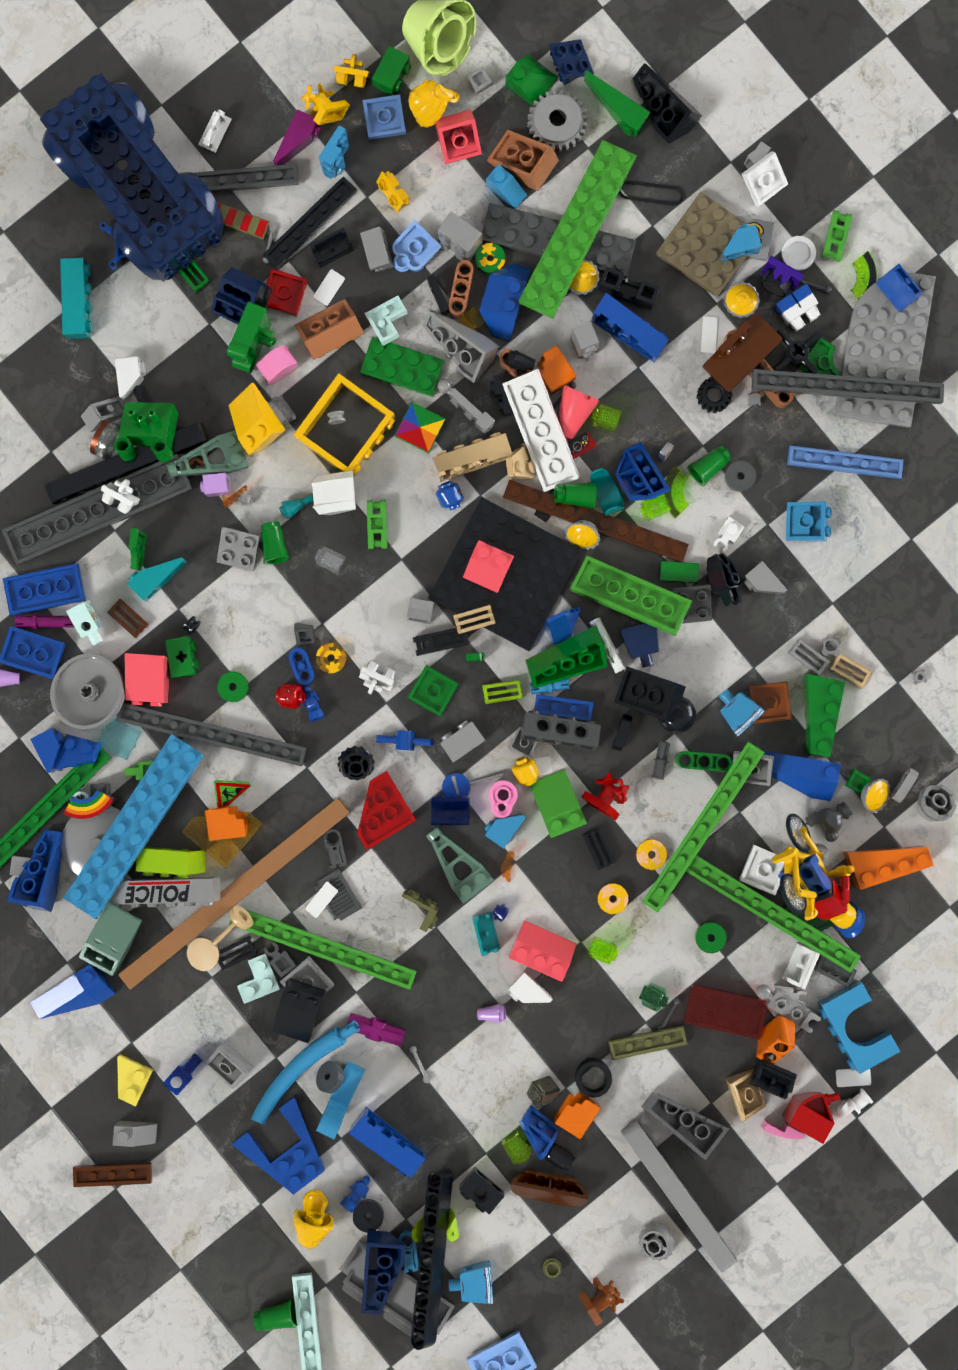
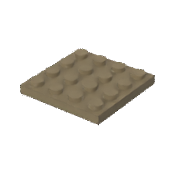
(699, 242)

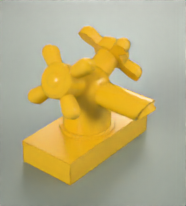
(324, 109)

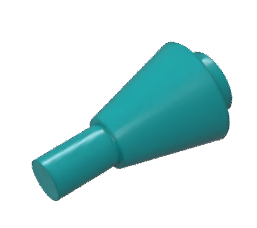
(291, 507)

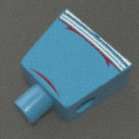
(740, 711)
(474, 1283)

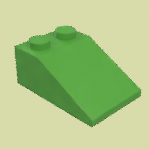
(558, 804)

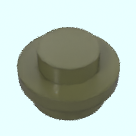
(552, 1267)

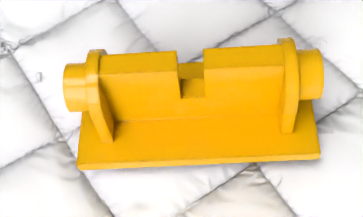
(387, 184)

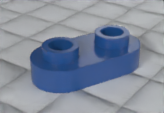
(302, 666)

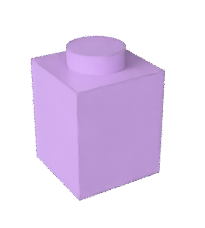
(215, 485)

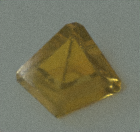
(472, 319)

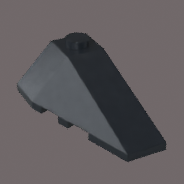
(668, 109)

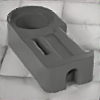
(336, 850)

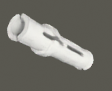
(611, 652)

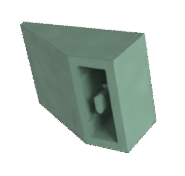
(110, 939)

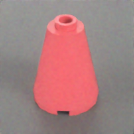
(574, 410)

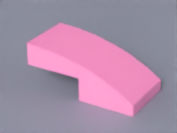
(785, 1131)

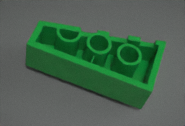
(568, 659)

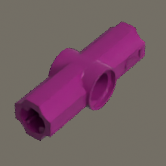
(378, 1029)

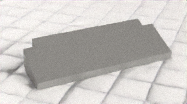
(401, 1300)

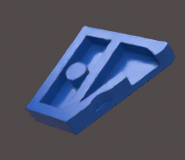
(76, 752)
(539, 1131)

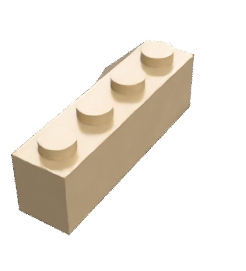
(472, 457)

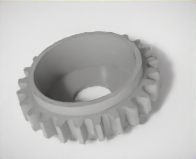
(562, 135)

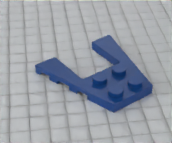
(297, 1164)

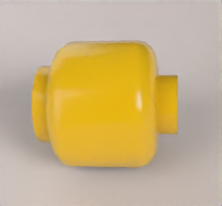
(525, 771)

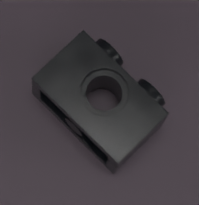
(477, 1180)

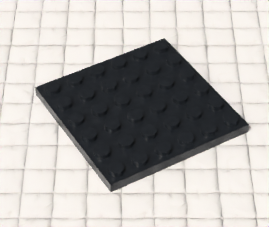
(531, 584)

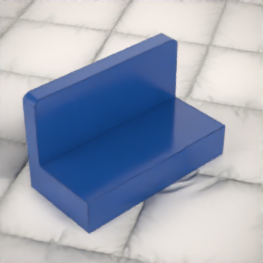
(899, 287)

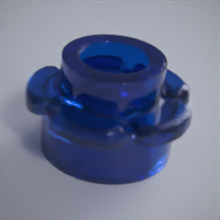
(500, 912)

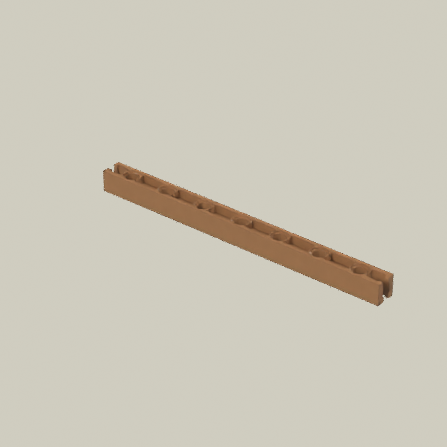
(234, 893)

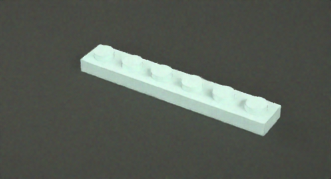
(307, 1321)

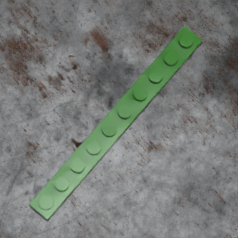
(703, 826)
(773, 913)
(331, 950)

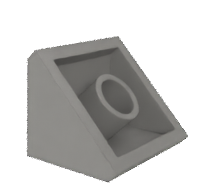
(762, 772)
(228, 1064)

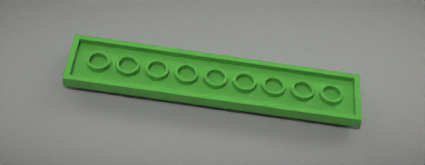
(577, 229)

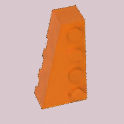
(885, 864)

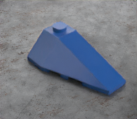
(562, 625)
(39, 879)

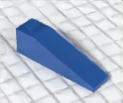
(809, 776)
(79, 991)

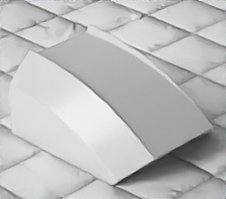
(334, 493)

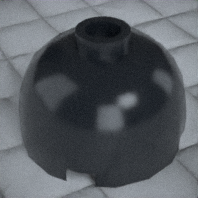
(684, 718)

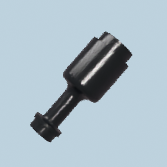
(558, 1156)

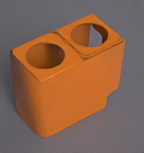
(555, 370)
(226, 823)
(777, 1031)
(577, 1114)

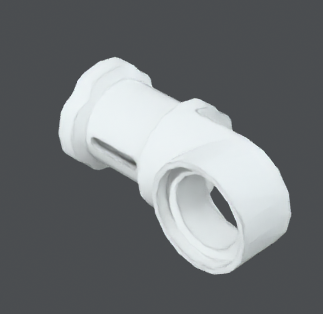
(858, 1102)

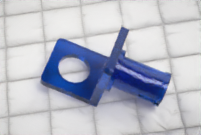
(184, 1073)

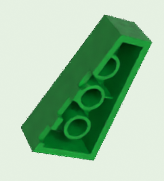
(822, 709)

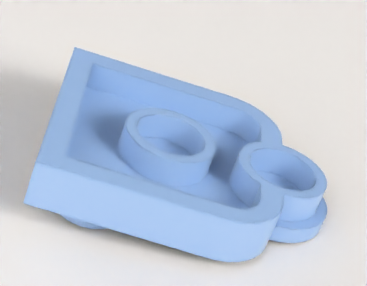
(414, 248)

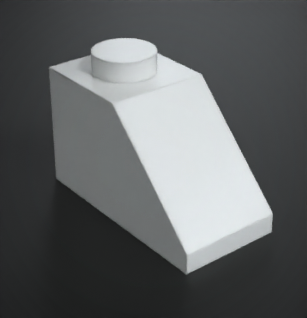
(129, 375)
(528, 990)

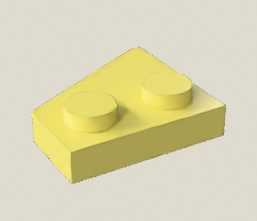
(131, 1079)

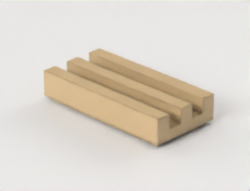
(485, 608)
(836, 663)

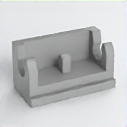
(377, 249)

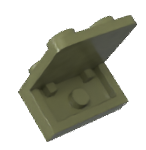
(428, 904)

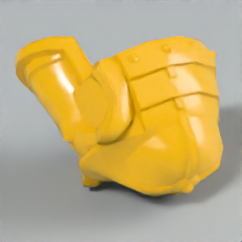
(430, 101)
(311, 1222)

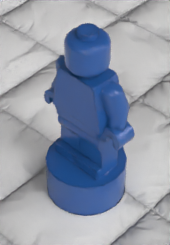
(311, 703)
(359, 1190)

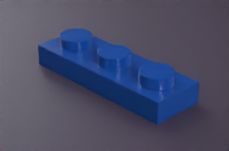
(563, 707)

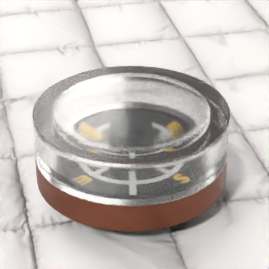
(104, 438)

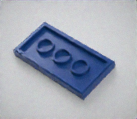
(44, 589)

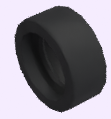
(593, 1092)

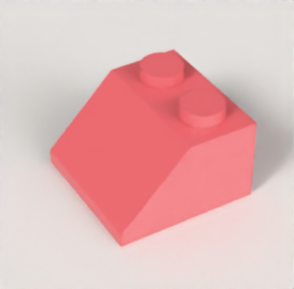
(458, 136)
(488, 566)

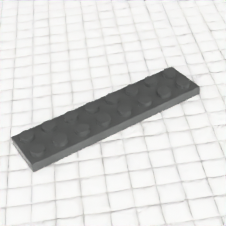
(533, 232)

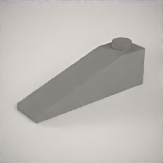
(466, 347)

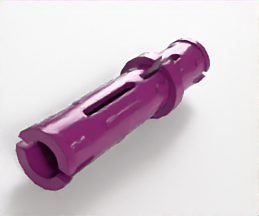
(43, 621)

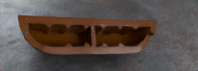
(549, 1188)

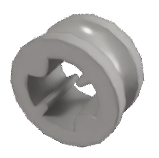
(336, 417)

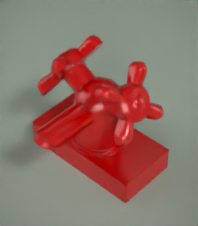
(607, 796)

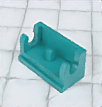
(486, 933)

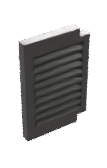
(345, 901)

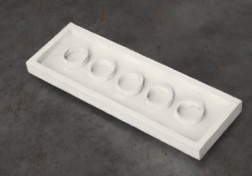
(541, 430)

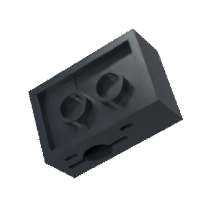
(650, 694)

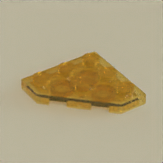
(221, 850)

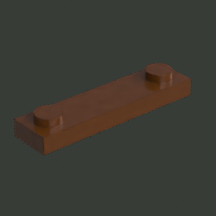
(112, 1174)

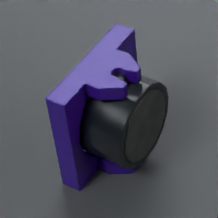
(780, 277)

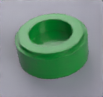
(474, 657)

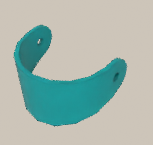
(607, 492)

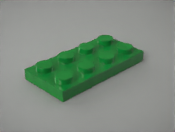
(402, 367)

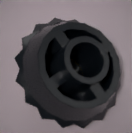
(355, 763)

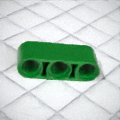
(712, 761)

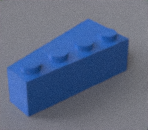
(629, 328)

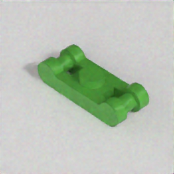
(836, 236)
(377, 524)

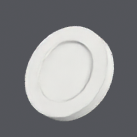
(798, 253)

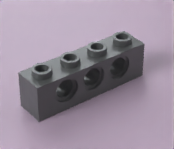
(531, 732)

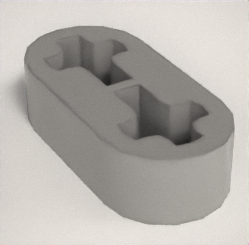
(904, 785)

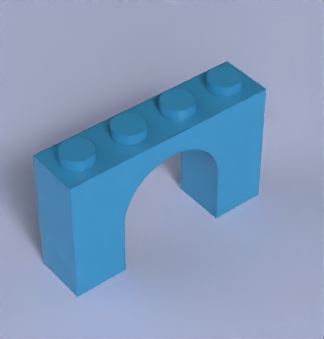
(836, 1010)

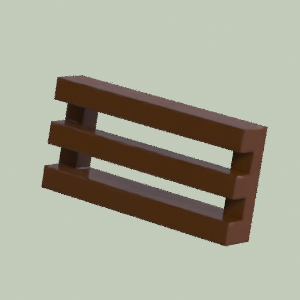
(140, 629)

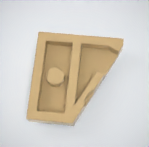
(520, 464)

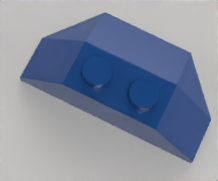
(501, 300)
(640, 475)

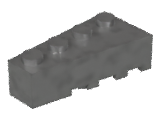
(689, 1126)

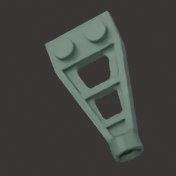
(232, 452)
(471, 884)

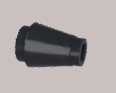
(518, 360)

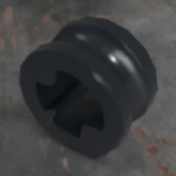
(191, 625)

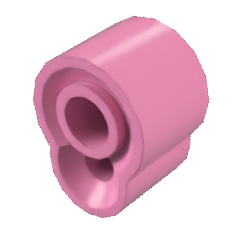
(277, 364)
(503, 797)

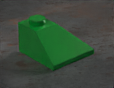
(529, 79)

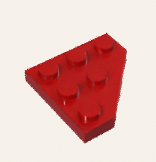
(383, 811)

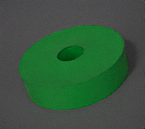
(241, 690)
(719, 937)

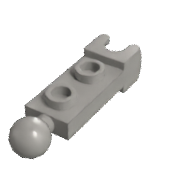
(484, 421)
(788, 1006)

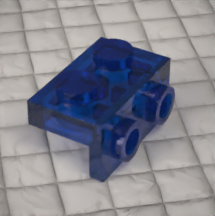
(450, 810)

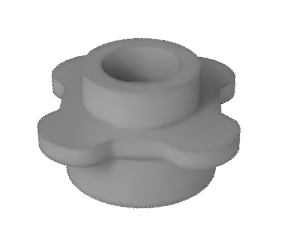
(831, 641)

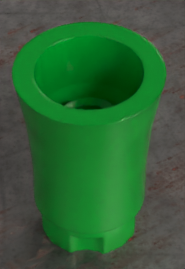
(709, 465)
(576, 494)
(273, 544)
(276, 1317)

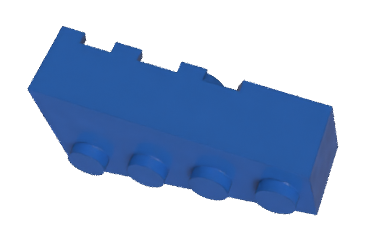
(387, 1142)

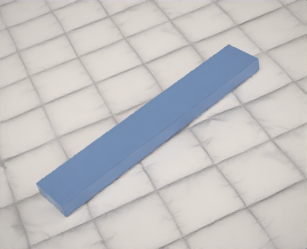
(845, 462)

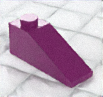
(297, 138)

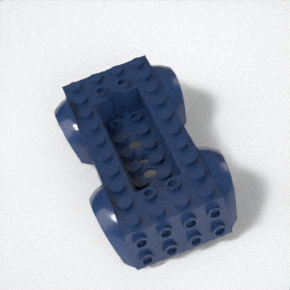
(110, 124)

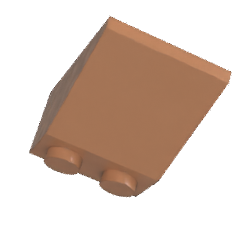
(524, 159)

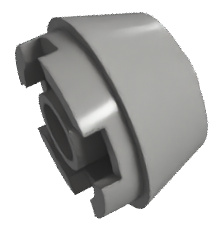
(936, 803)

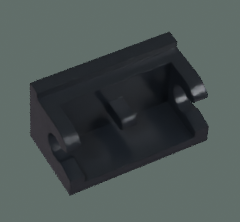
(331, 247)
(773, 1079)

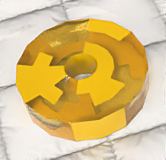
(331, 649)

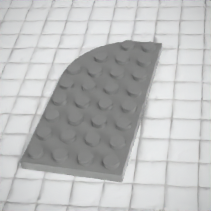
(885, 346)

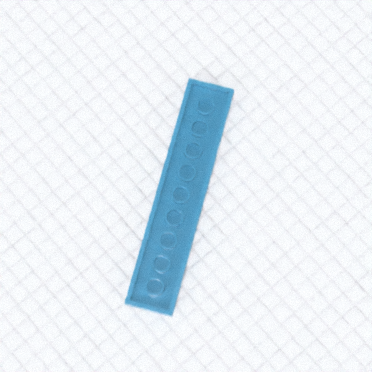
(133, 826)

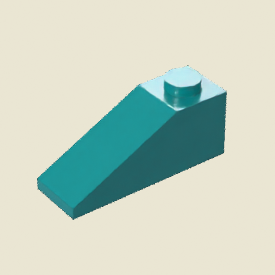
(150, 580)

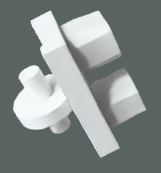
(121, 492)
(374, 680)

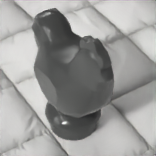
(830, 820)

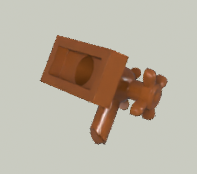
(606, 1296)

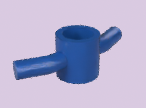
(405, 740)

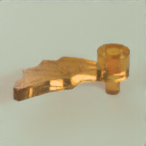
(227, 501)
(506, 866)

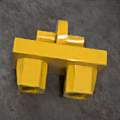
(343, 72)

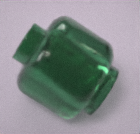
(654, 997)

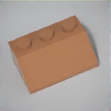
(329, 329)

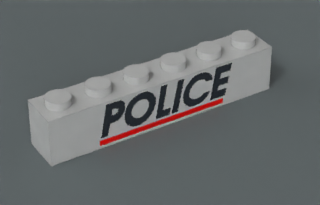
(167, 891)

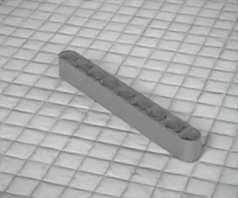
(679, 1196)

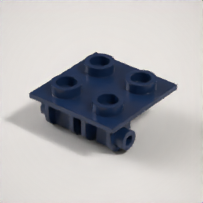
(570, 60)

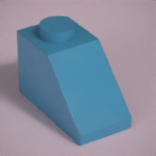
(505, 187)
(743, 243)
(503, 829)

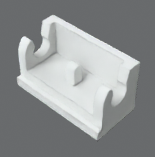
(800, 966)

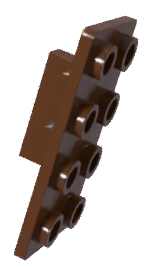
(742, 352)

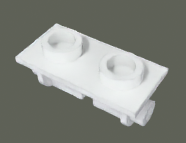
(215, 131)

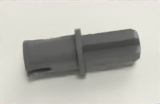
(661, 760)

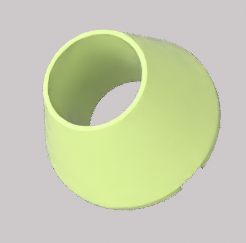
(440, 33)

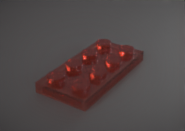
(725, 1012)

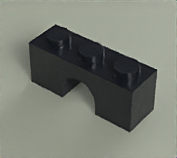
(619, 286)

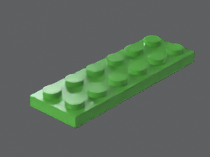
(631, 595)

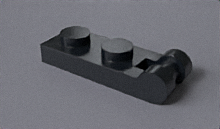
(440, 641)

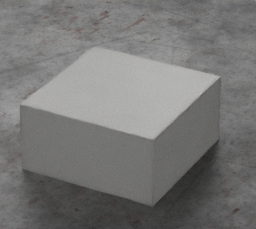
(522, 746)

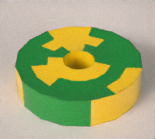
(484, 252)

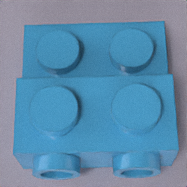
(332, 156)
(808, 521)

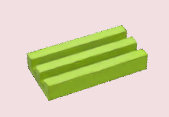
(486, 694)

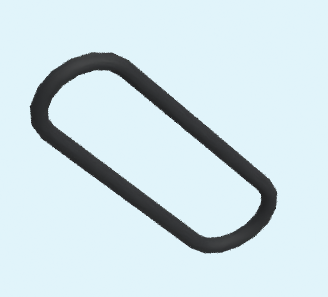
(650, 200)

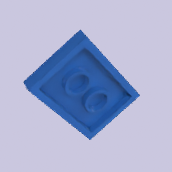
(32, 652)

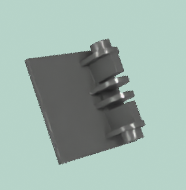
(701, 602)

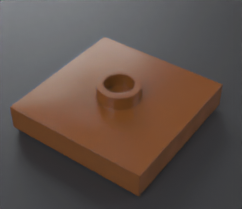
(774, 699)

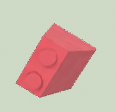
(146, 679)

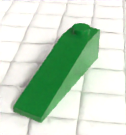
(624, 111)

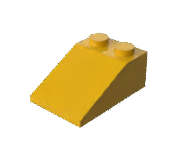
(254, 420)

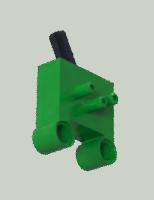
(252, 333)
(146, 425)

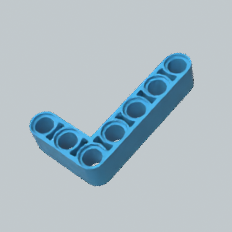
(339, 1101)

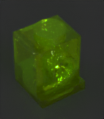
(649, 513)

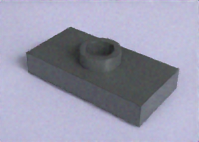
(834, 971)

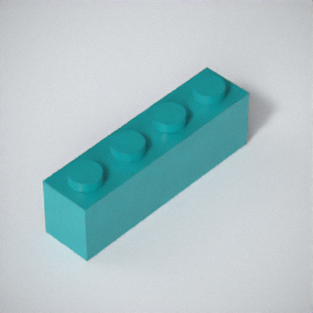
(75, 298)

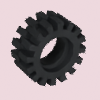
(709, 405)

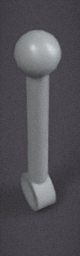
(272, 228)
(426, 1078)

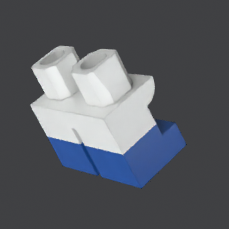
(796, 305)

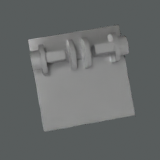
(238, 548)

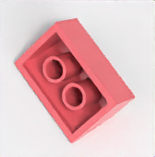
(542, 951)

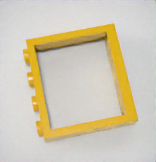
(322, 405)

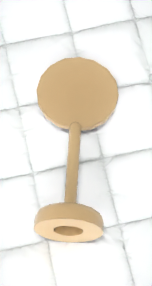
(204, 953)

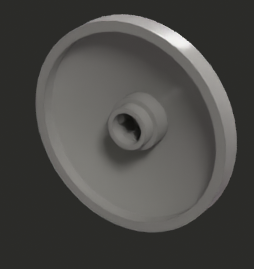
(87, 692)
(83, 837)

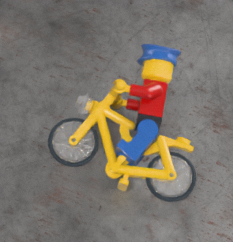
(809, 886)

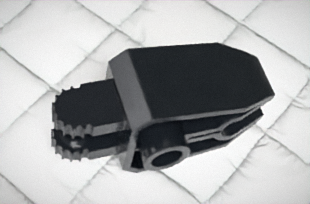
(724, 579)

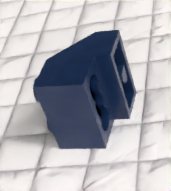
(234, 293)

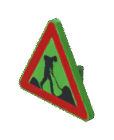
(228, 791)

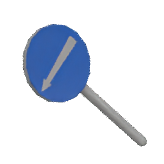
(458, 784)

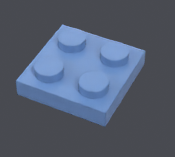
(384, 117)

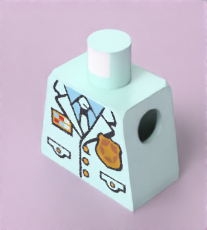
(85, 613)

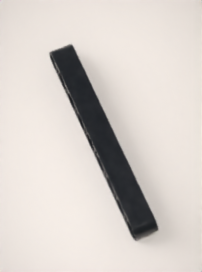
(116, 468)
(431, 1259)

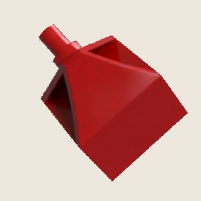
(811, 1114)

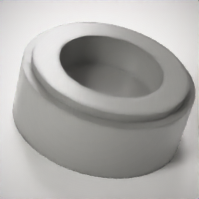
(665, 452)

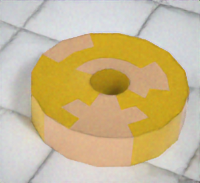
(655, 862)
(621, 898)

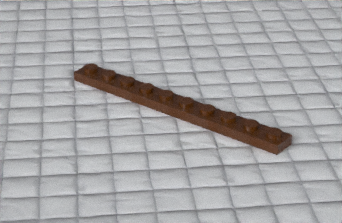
(606, 525)

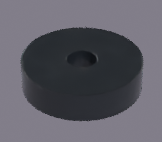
(372, 1207)

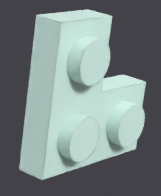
(382, 318)
(263, 982)

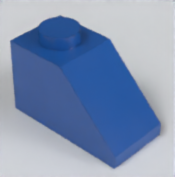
(48, 747)

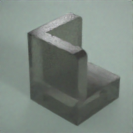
(543, 1092)

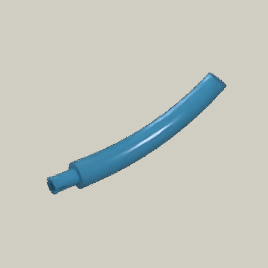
(298, 1065)

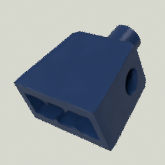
(641, 642)

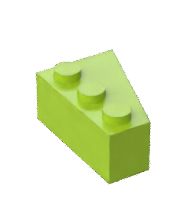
(171, 861)

